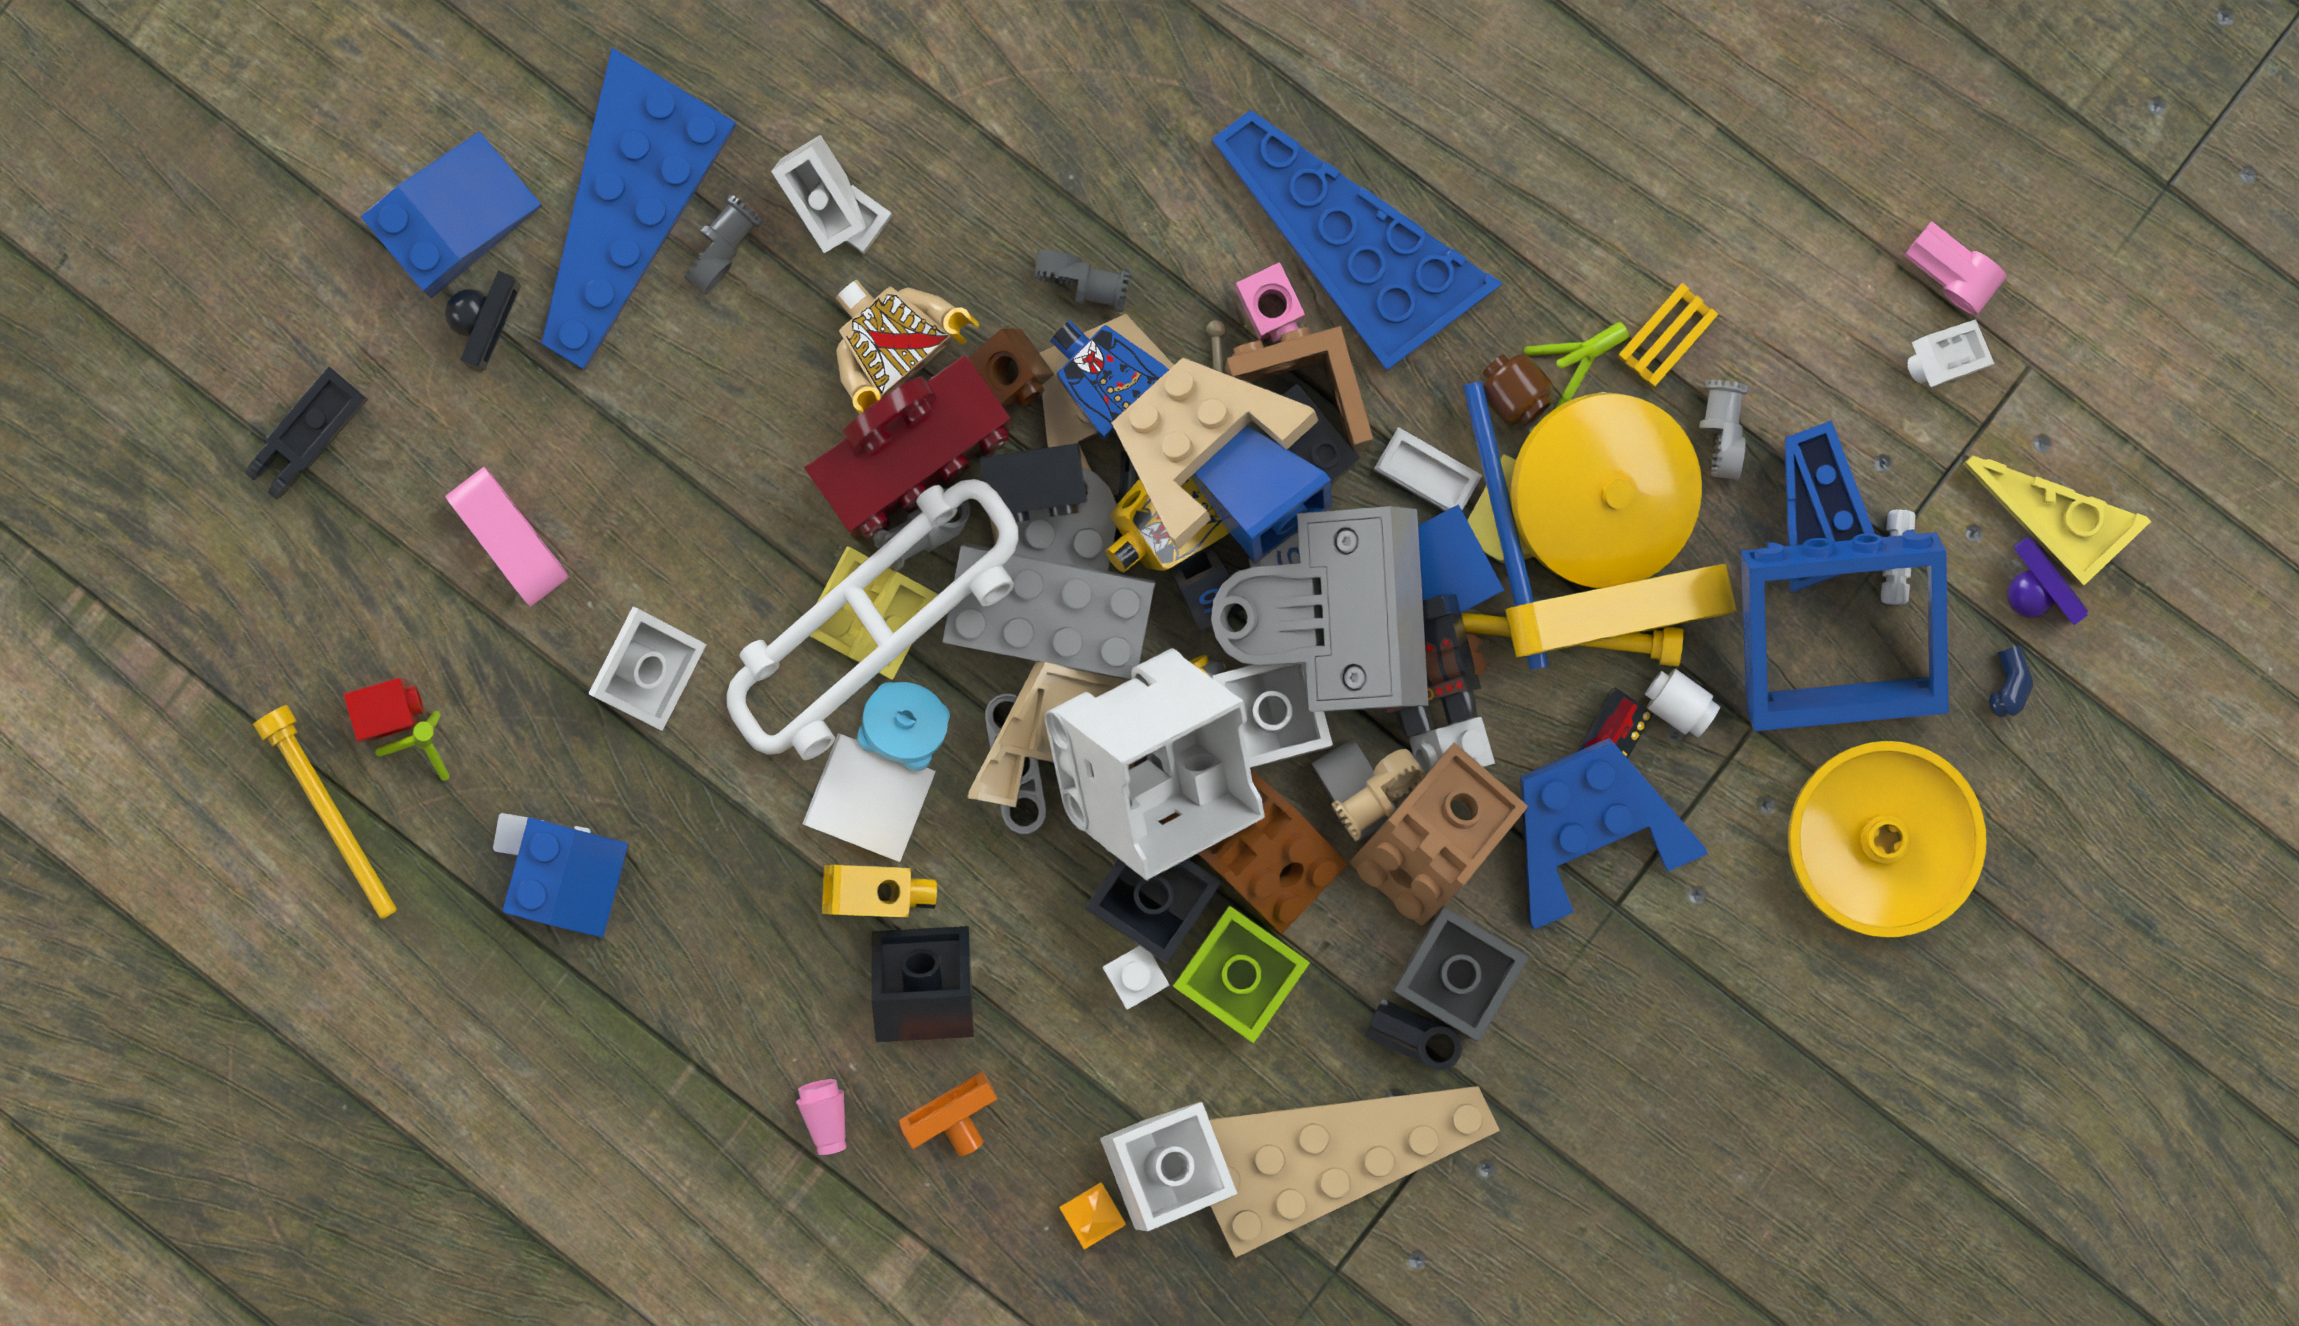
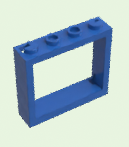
(1850, 701)

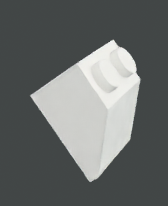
(1276, 712)
(1168, 1166)

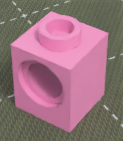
(1267, 282)

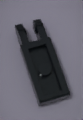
(308, 429)

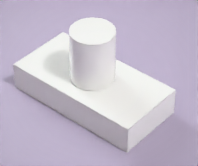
(1949, 354)

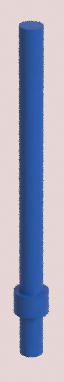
(1500, 503)

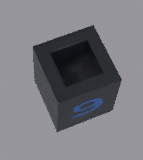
(1198, 584)

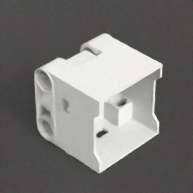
(1192, 768)

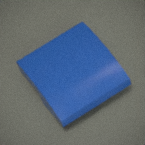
(1455, 561)

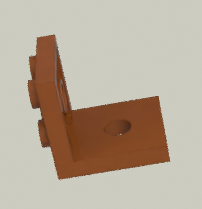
(1259, 852)

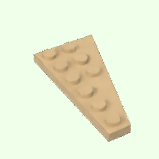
(1323, 1156)

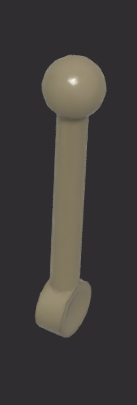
(1215, 330)

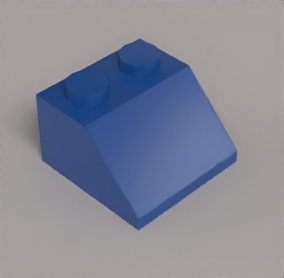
(565, 877)

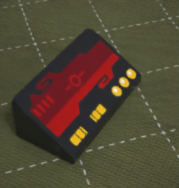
(1620, 720)

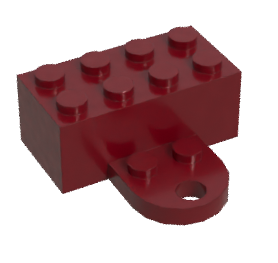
(909, 445)

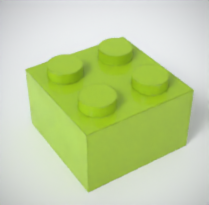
(1241, 974)

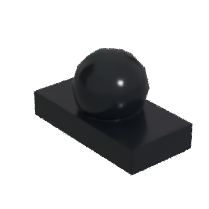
(482, 318)

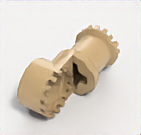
(1389, 782)

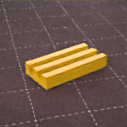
(1694, 303)

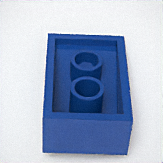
(451, 213)

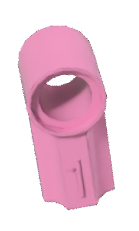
(1966, 276)

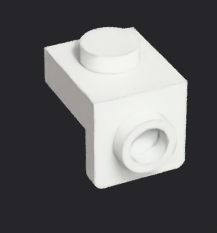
(1468, 735)

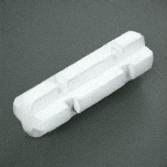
(1895, 589)

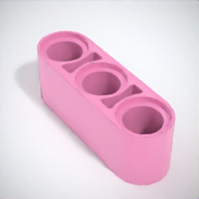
(507, 536)

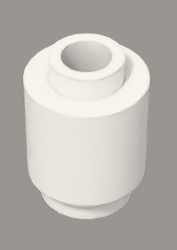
(1681, 702)

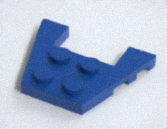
(1584, 806)

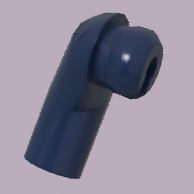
(2017, 684)

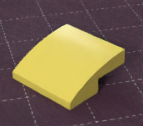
(893, 596)

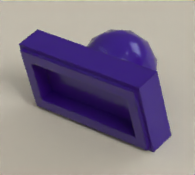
(2036, 590)

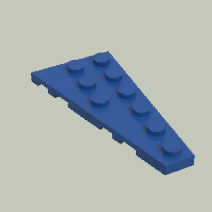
(637, 178)

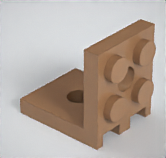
(1303, 349)
(1426, 850)

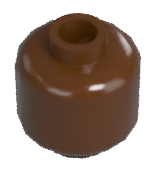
(1517, 389)

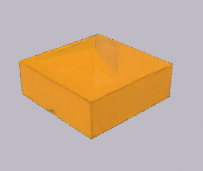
(1092, 1215)

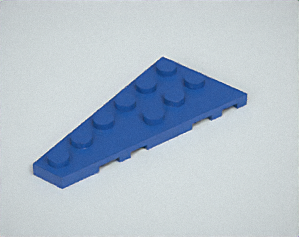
(1367, 257)

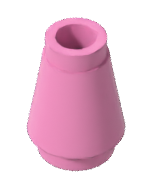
(824, 1115)

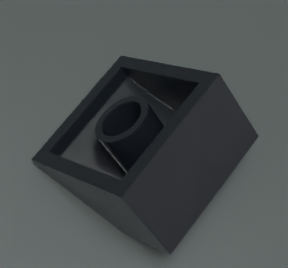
(1154, 910)
(922, 984)

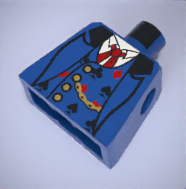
(1104, 373)

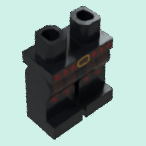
(1448, 669)

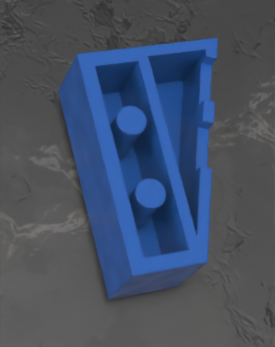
(1820, 493)

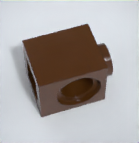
(993, 361)

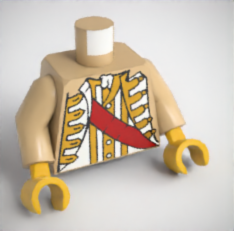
(892, 338)

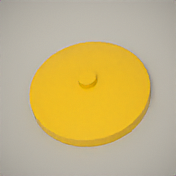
(1606, 490)
(1887, 839)

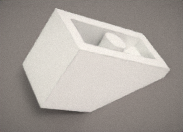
(820, 193)

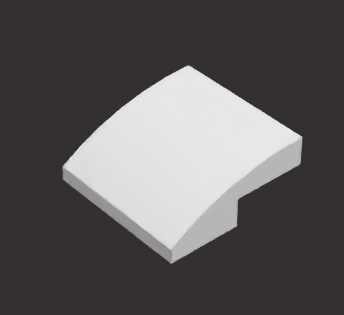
(868, 799)

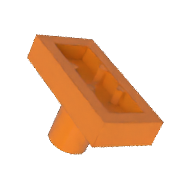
(951, 1114)

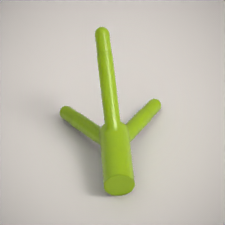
(1581, 350)
(423, 739)

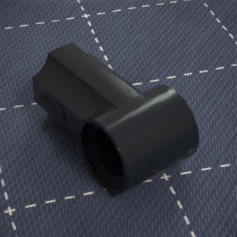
(1409, 1033)

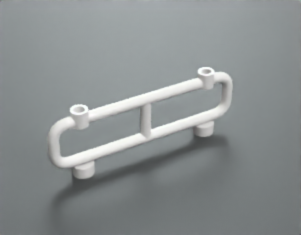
(985, 579)

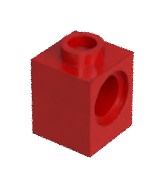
(383, 709)

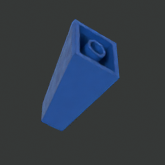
(1261, 490)

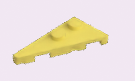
(2070, 527)

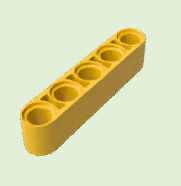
(1620, 610)

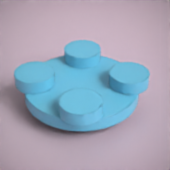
(904, 724)

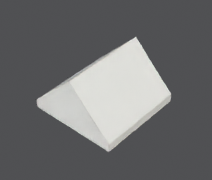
(647, 668)

